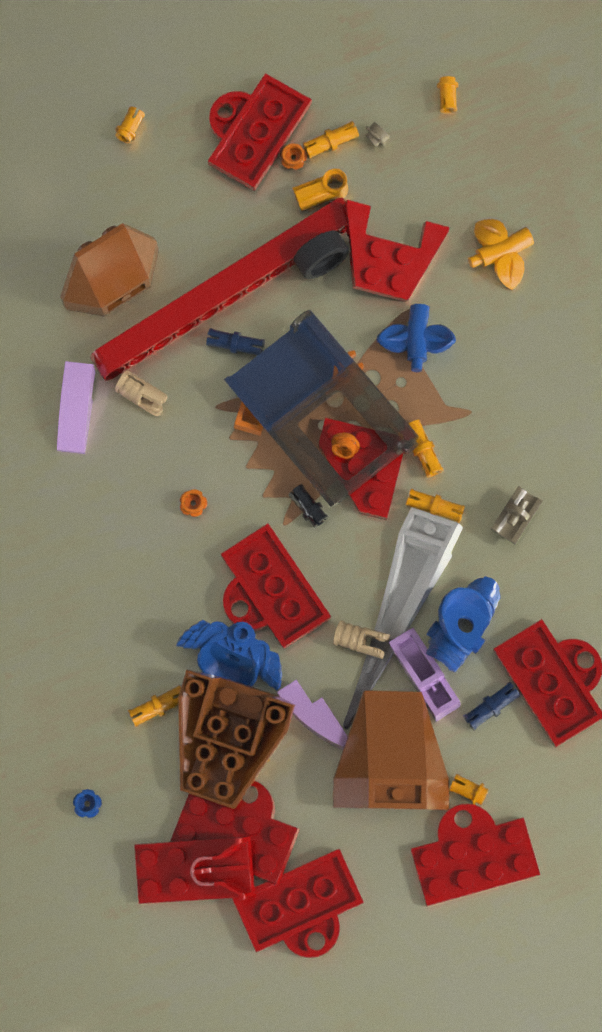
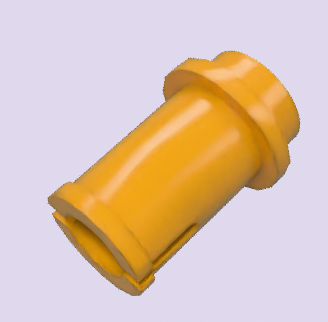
(447, 94)
(129, 125)
(469, 789)

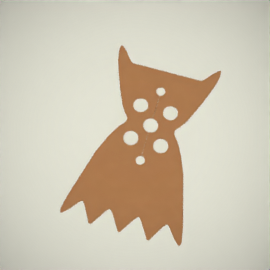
(415, 401)

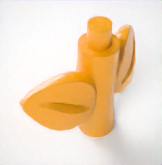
(501, 250)

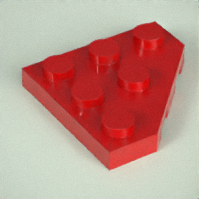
(377, 493)

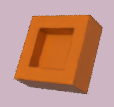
(247, 421)

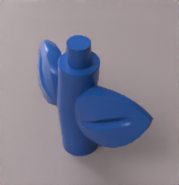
(417, 337)

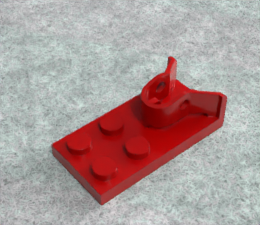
(194, 870)

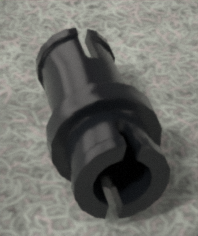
(311, 510)

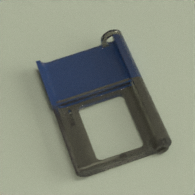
(297, 378)

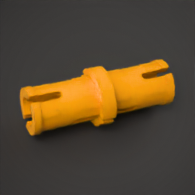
(330, 139)
(425, 451)
(435, 505)
(155, 706)

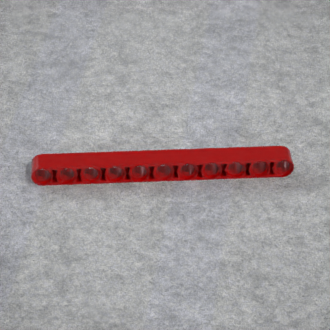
(215, 293)

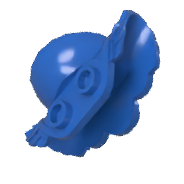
(473, 603)
(232, 653)

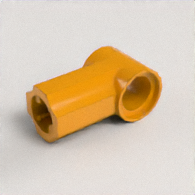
(318, 190)

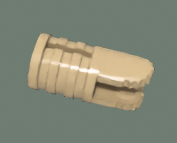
(141, 393)
(355, 638)

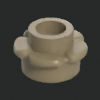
(377, 134)

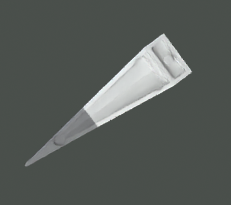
(417, 564)

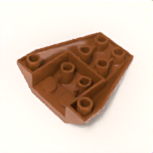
(110, 271)
(226, 735)
(391, 756)

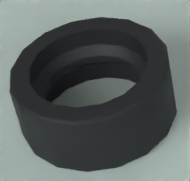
(321, 254)

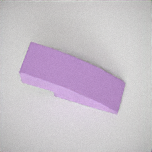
(75, 407)
(425, 674)
(314, 716)

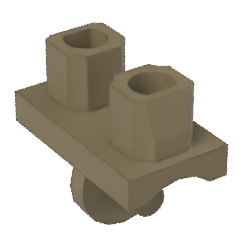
(516, 515)

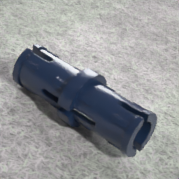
(235, 342)
(491, 706)

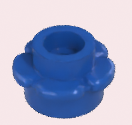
(79, 803)

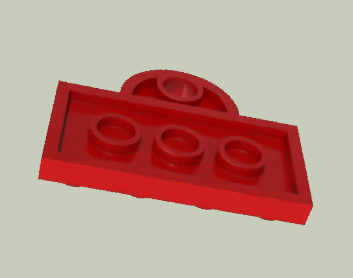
(255, 129)
(271, 588)
(552, 680)
(269, 838)
(473, 856)
(301, 905)

